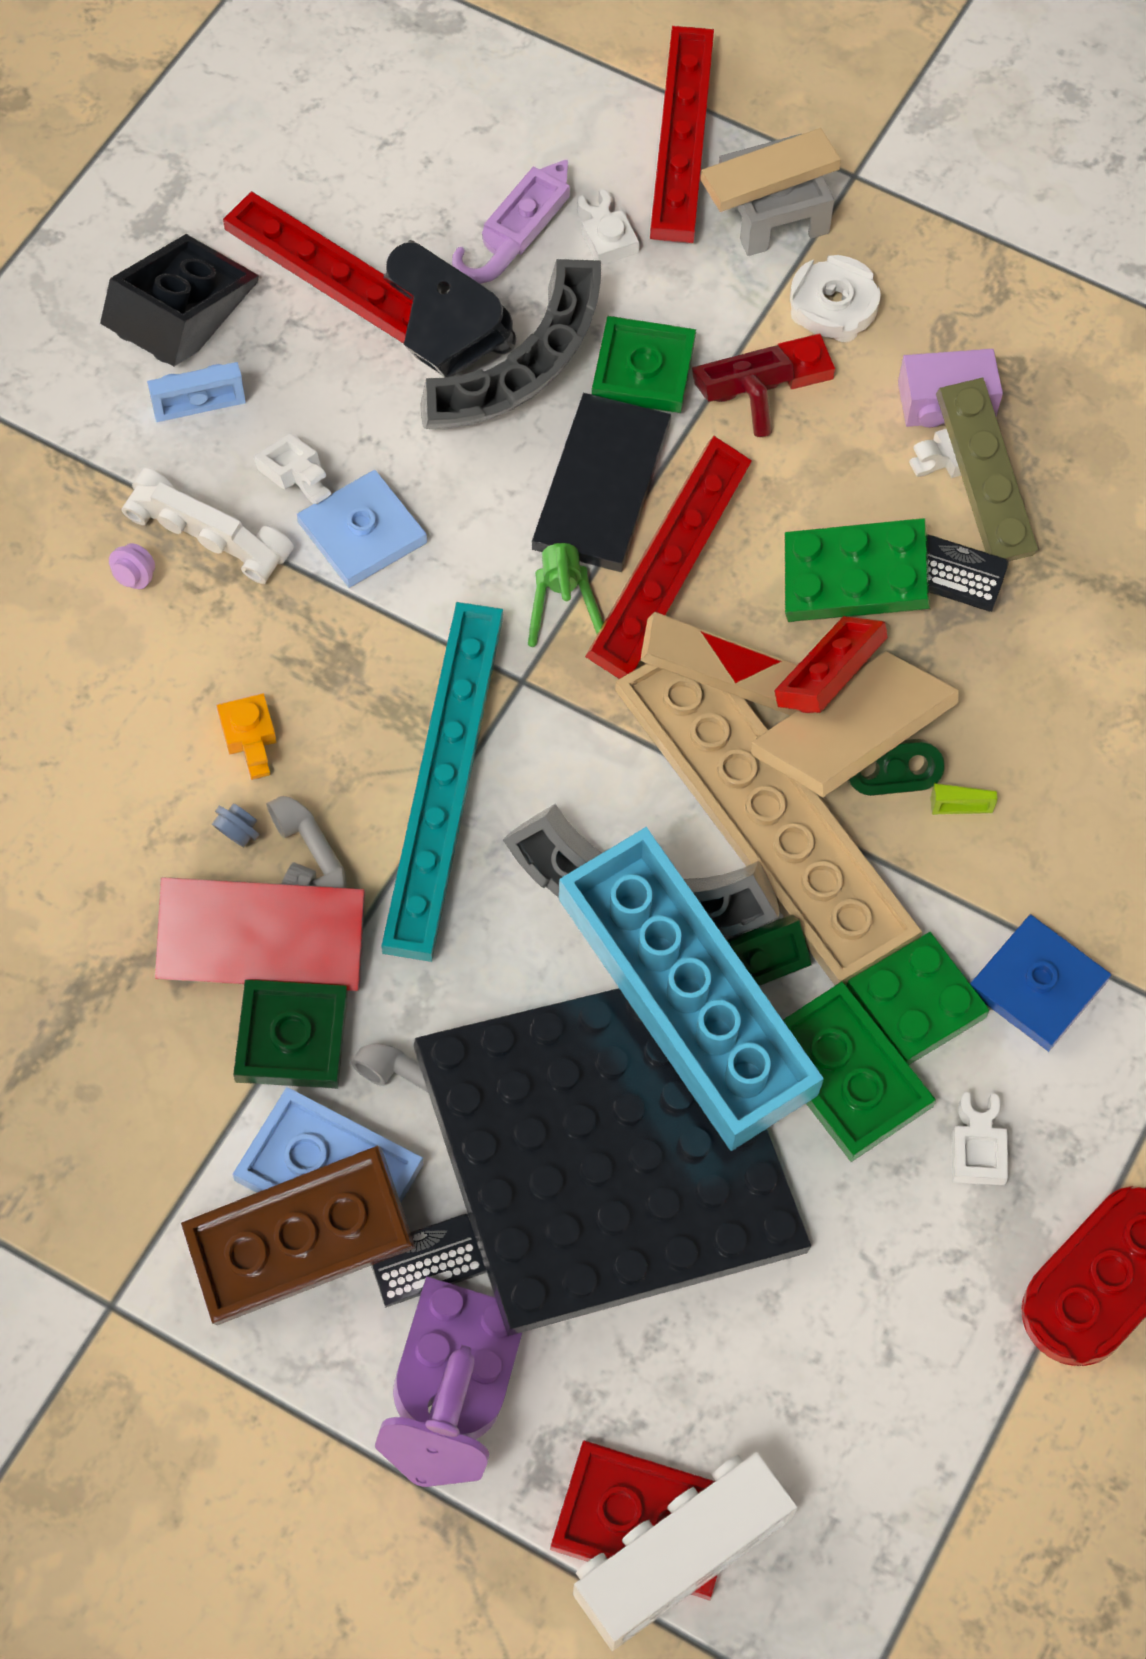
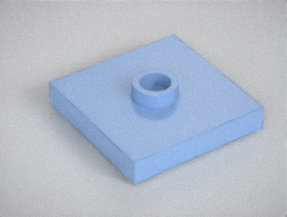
(362, 528)

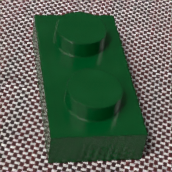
(772, 949)

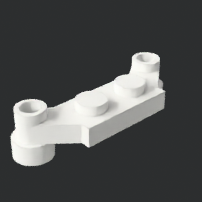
(215, 530)

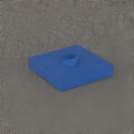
(1039, 982)

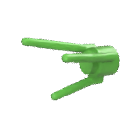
(562, 575)

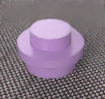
(132, 566)

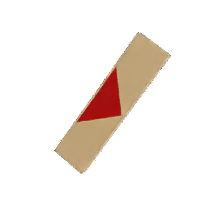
(714, 660)

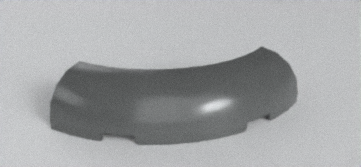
(528, 368)
(553, 848)

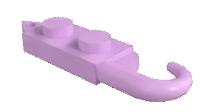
(519, 220)

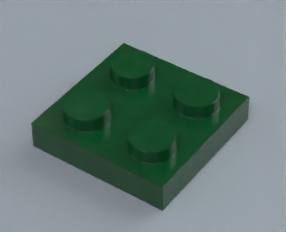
(291, 1034)

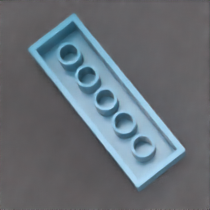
(689, 988)

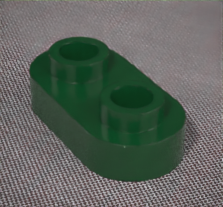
(893, 770)

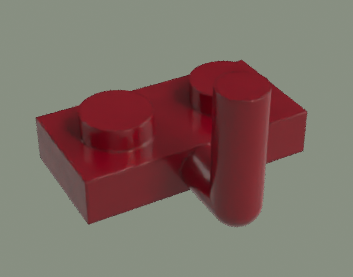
(749, 373)

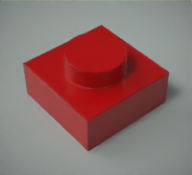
(809, 359)

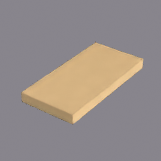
(859, 725)

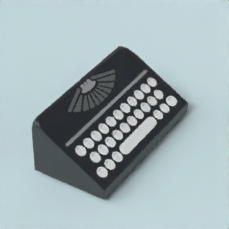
(964, 573)
(441, 1251)

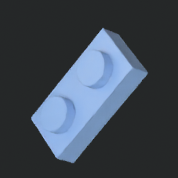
(196, 391)

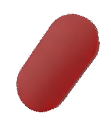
(1093, 1285)

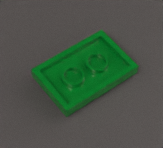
(856, 570)
(866, 1081)

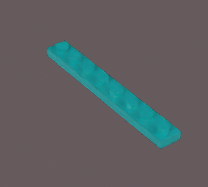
(442, 783)

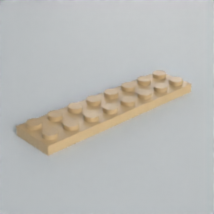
(769, 818)

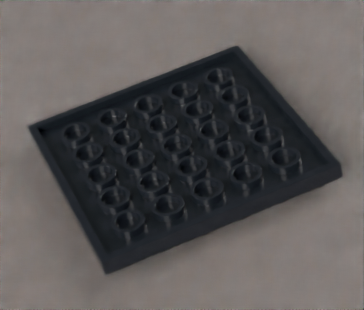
(596, 1163)

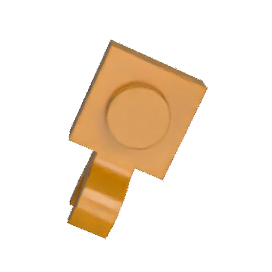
(248, 729)

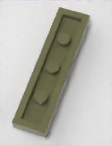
(986, 470)

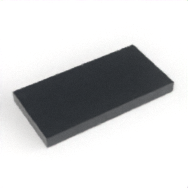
(602, 480)

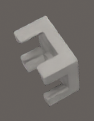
(783, 207)

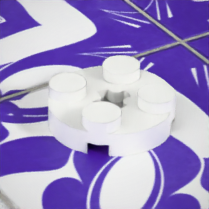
(829, 318)

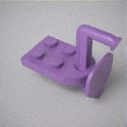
(461, 1367)

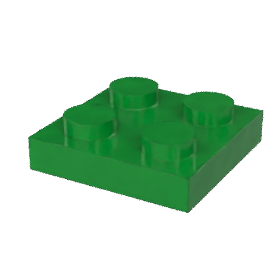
(644, 363)
(918, 998)

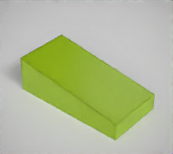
(961, 800)

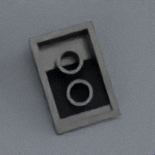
(175, 298)

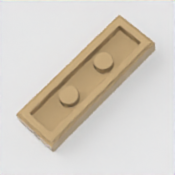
(770, 169)

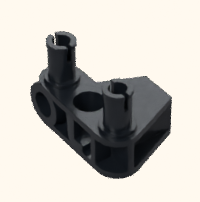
(444, 327)

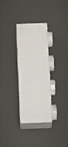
(682, 1550)

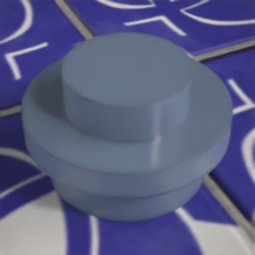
(236, 824)

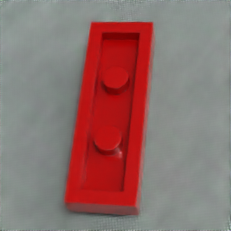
(830, 664)

